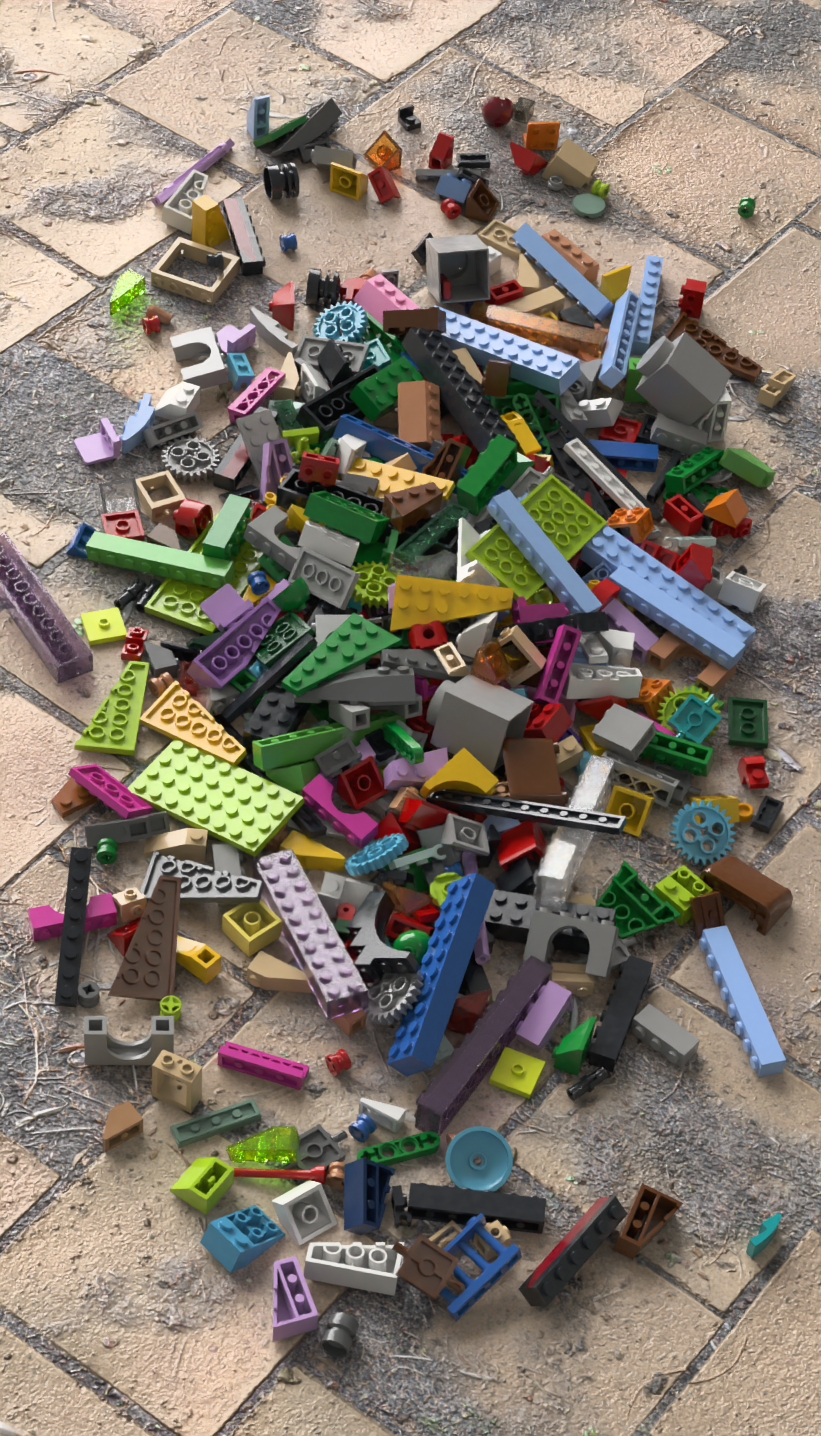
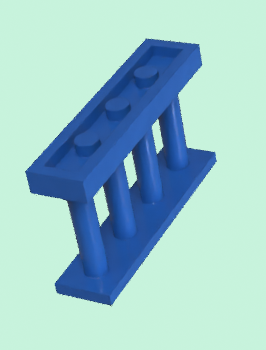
(490, 1272)

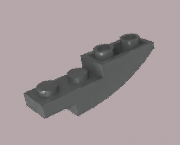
(128, 829)

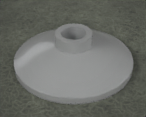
(719, 477)

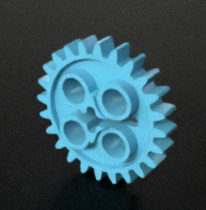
(352, 322)
(710, 817)
(376, 854)

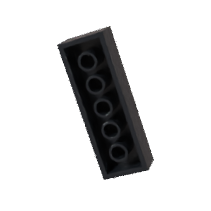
(328, 407)
(511, 915)

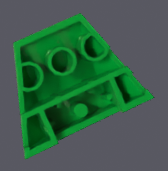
(635, 903)

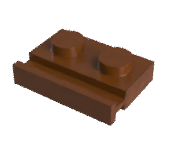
(706, 912)

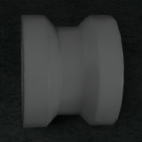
(88, 1000)

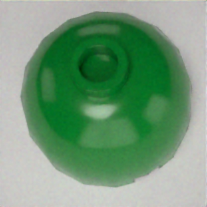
(293, 597)
(414, 942)

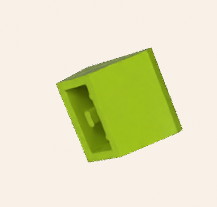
(678, 889)
(204, 1183)

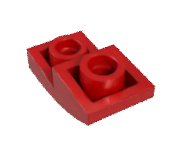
(721, 529)
(134, 644)

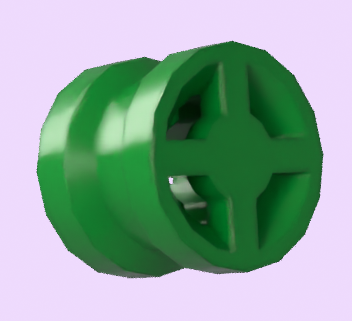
(750, 204)
(107, 851)

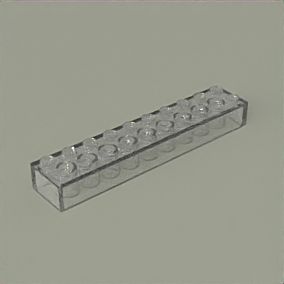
(571, 845)

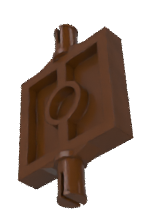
(427, 1267)

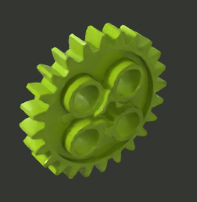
(373, 583)
(669, 707)

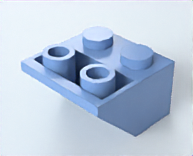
(452, 187)

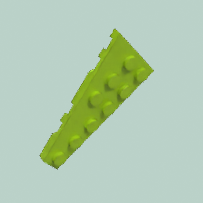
(117, 720)

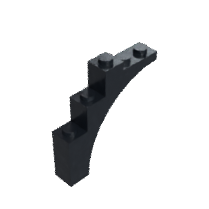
(545, 629)
(369, 944)

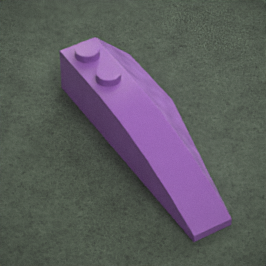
(234, 648)

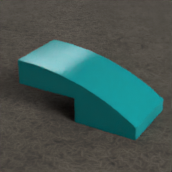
(766, 1234)

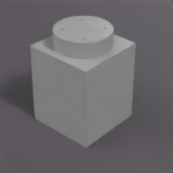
(449, 254)
(681, 378)
(477, 718)

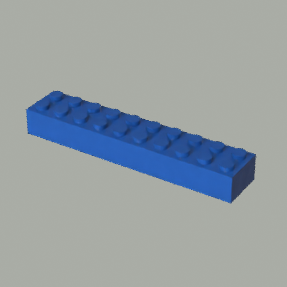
(443, 973)

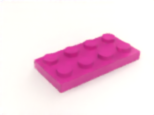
(110, 791)

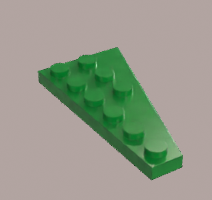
(342, 651)

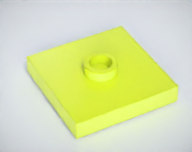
(103, 626)
(517, 1072)

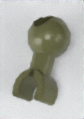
(225, 387)

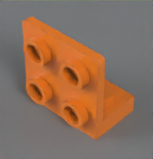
(541, 135)
(638, 520)
(651, 695)

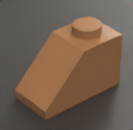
(121, 1125)

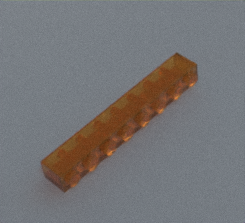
(541, 329)

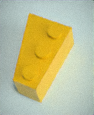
(208, 222)

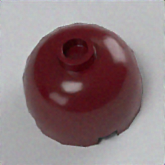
(497, 111)

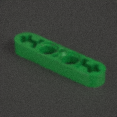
(534, 424)
(403, 742)
(400, 1154)

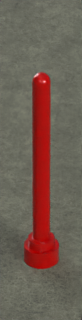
(316, 1174)

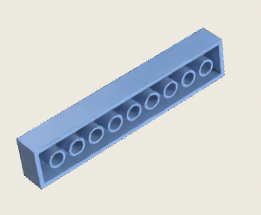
(529, 360)
(618, 551)

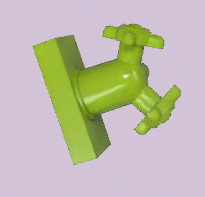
(301, 439)

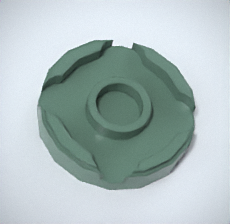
(588, 205)
(330, 449)

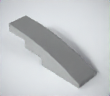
(270, 332)

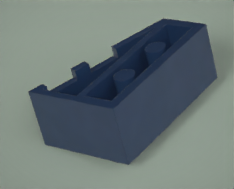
(364, 1195)

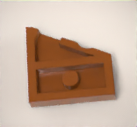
(72, 798)

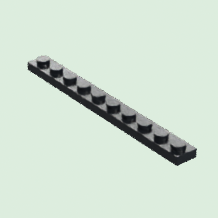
(568, 427)
(528, 811)
(304, 817)

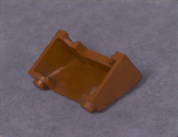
(533, 770)
(749, 889)

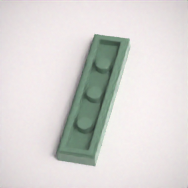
(215, 1123)

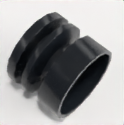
(281, 181)
(322, 287)

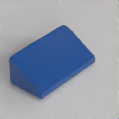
(79, 540)

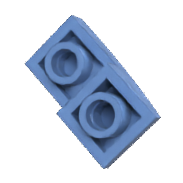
(598, 573)

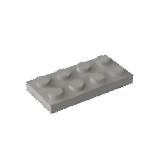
(311, 347)
(256, 431)
(325, 577)

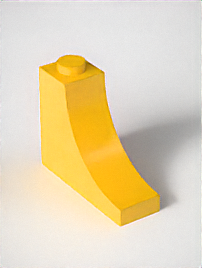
(462, 773)

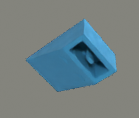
(241, 1237)

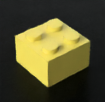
(251, 926)

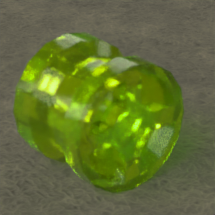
(546, 594)

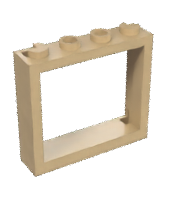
(188, 288)

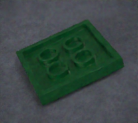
(281, 638)

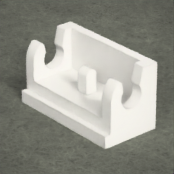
(477, 574)

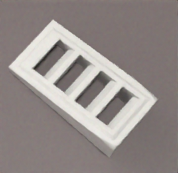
(386, 1115)

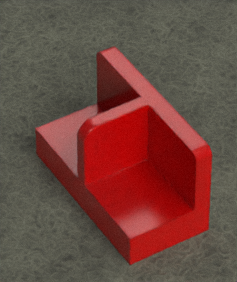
(383, 184)

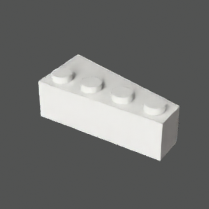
(178, 209)
(601, 681)
(354, 1265)

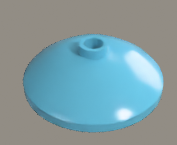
(490, 1148)

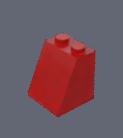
(520, 842)

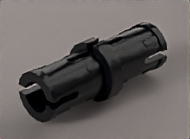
(151, 589)
(130, 594)
(577, 1090)

